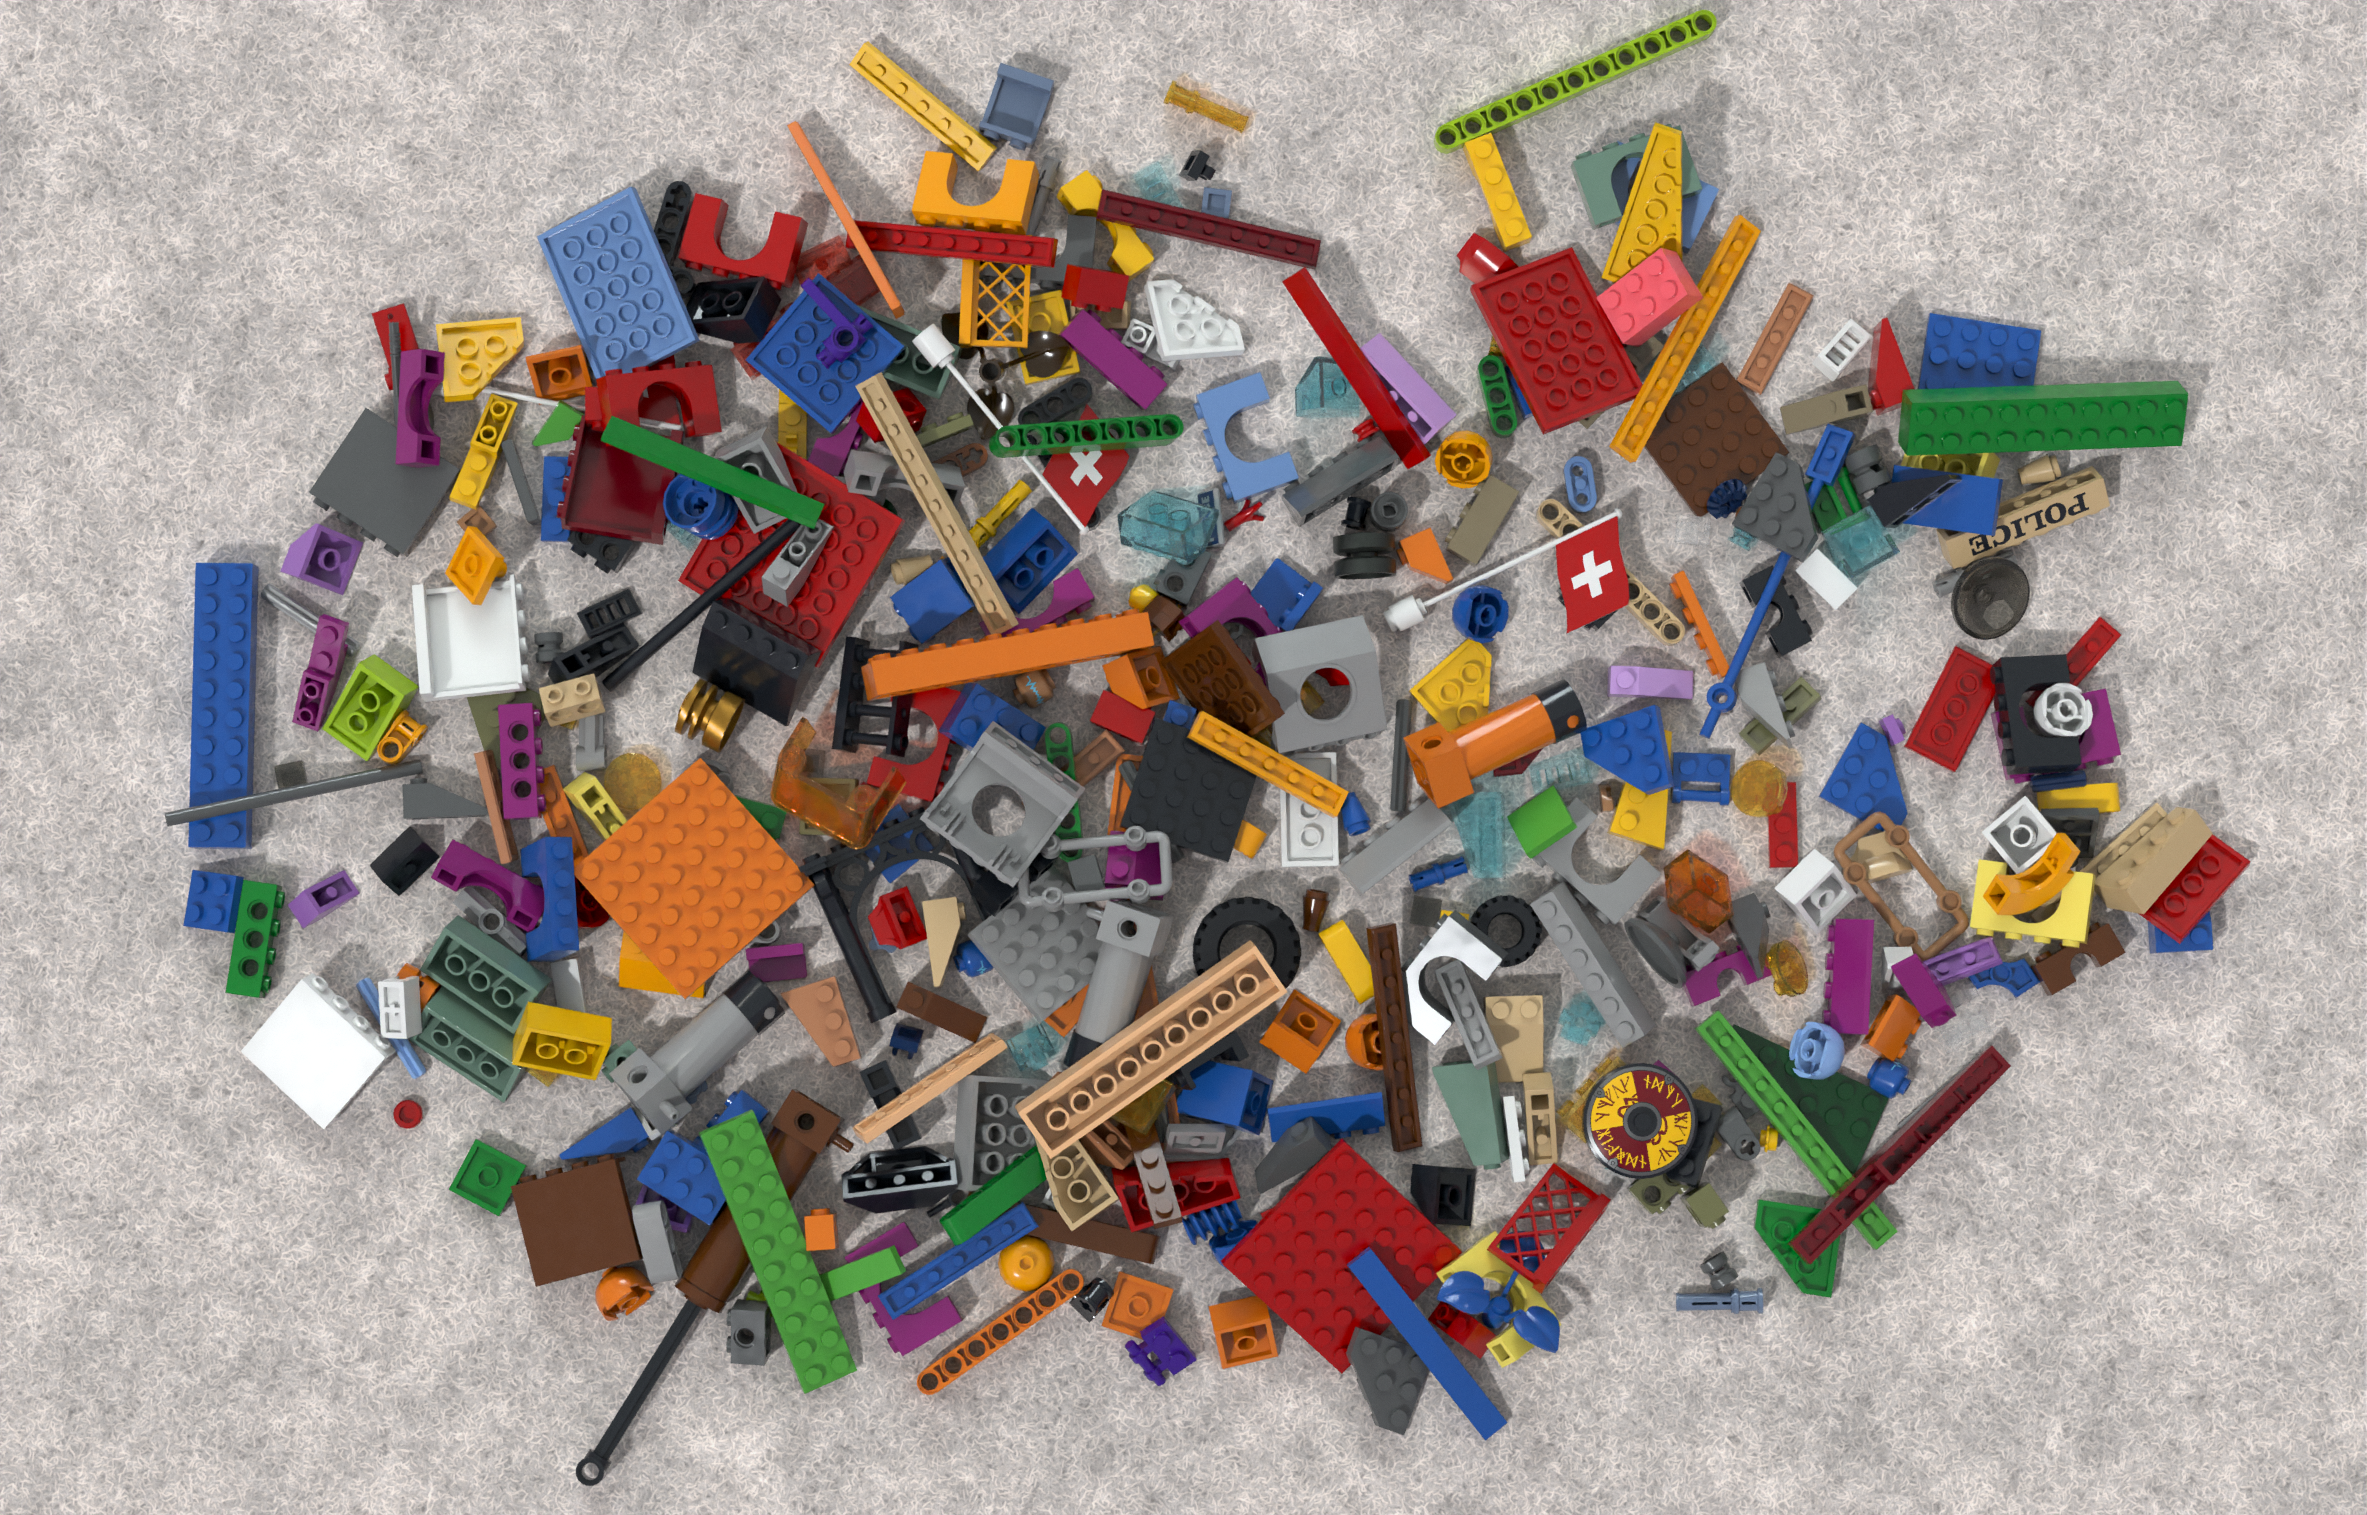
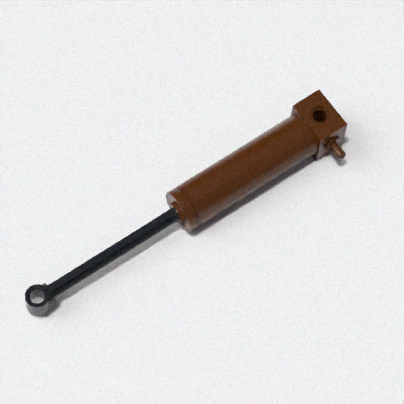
(722, 1258)

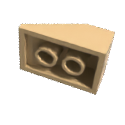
(943, 929)
(1519, 1034)

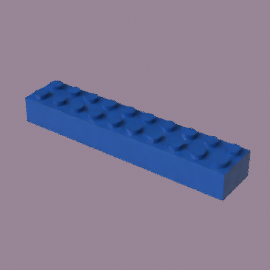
(223, 700)

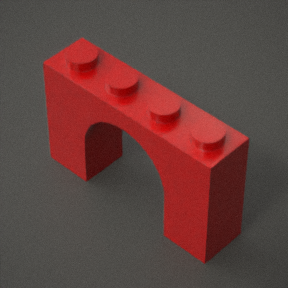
(775, 262)
(691, 385)
(924, 777)

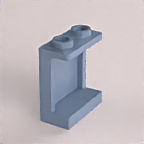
(1016, 107)

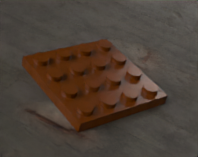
(1711, 437)
(1222, 681)

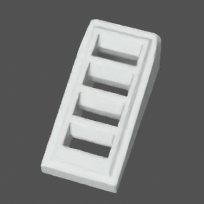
(1829, 362)

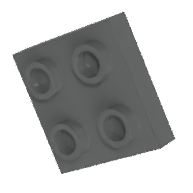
(2078, 825)

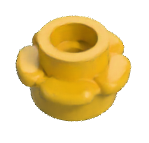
(1768, 1139)

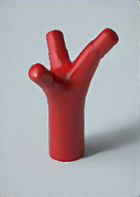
(1245, 515)

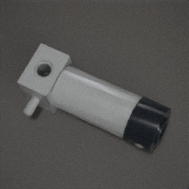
(1118, 972)
(664, 1080)

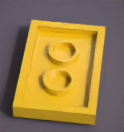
(1048, 314)

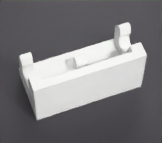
(1826, 579)
(400, 1007)

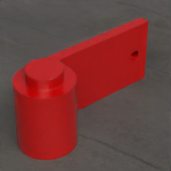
(408, 339)

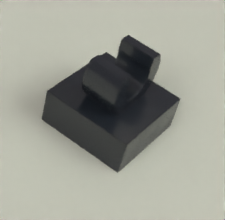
(1196, 167)

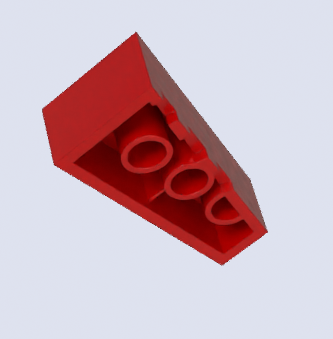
(1195, 1183)

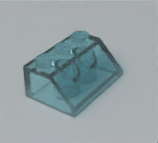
(1167, 526)

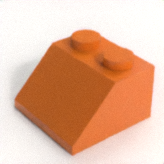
(1892, 1027)
(1300, 1031)
(1243, 1331)

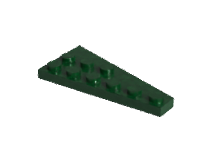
(1836, 1106)

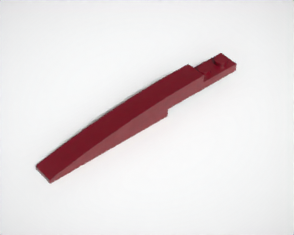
(1899, 1154)

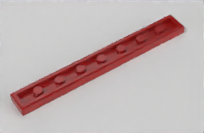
(957, 244)
(1356, 368)

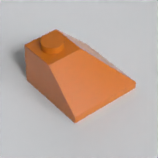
(1141, 678)

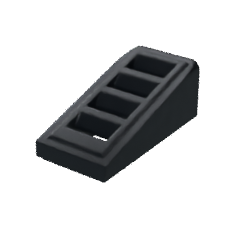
(594, 609)

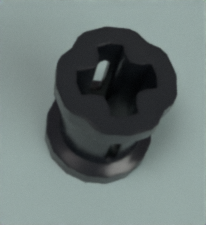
(1356, 513)

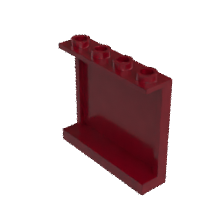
(614, 490)

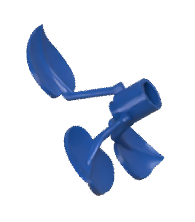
(1467, 1293)

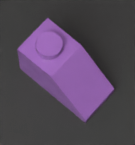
(323, 898)

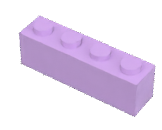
(1414, 397)

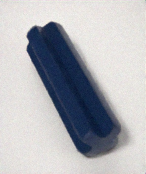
(2058, 781)

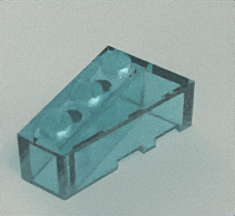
(1482, 832)

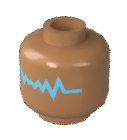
(1034, 688)

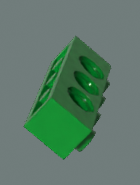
(247, 923)

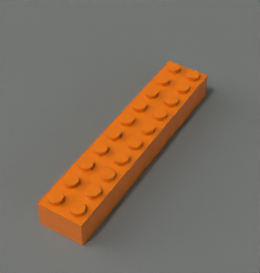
(1007, 656)

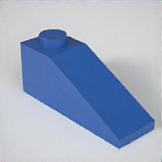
(616, 1136)

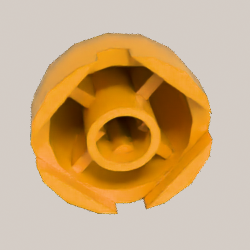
(1464, 459)
(1026, 1263)

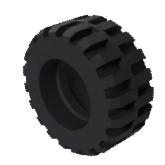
(1249, 912)

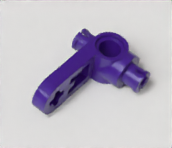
(833, 349)

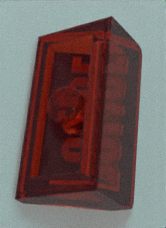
(822, 259)

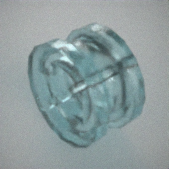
(1741, 539)

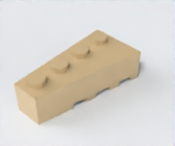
(2152, 862)

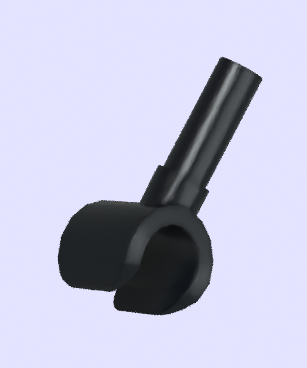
(944, 1205)

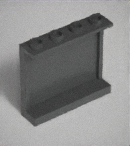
(375, 492)

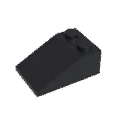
(733, 309)

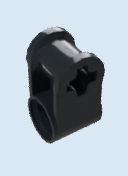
(1092, 1298)

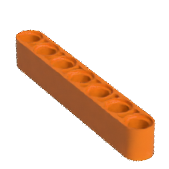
(986, 1335)

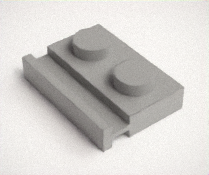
(1193, 1142)

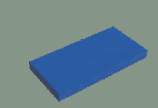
(1965, 507)

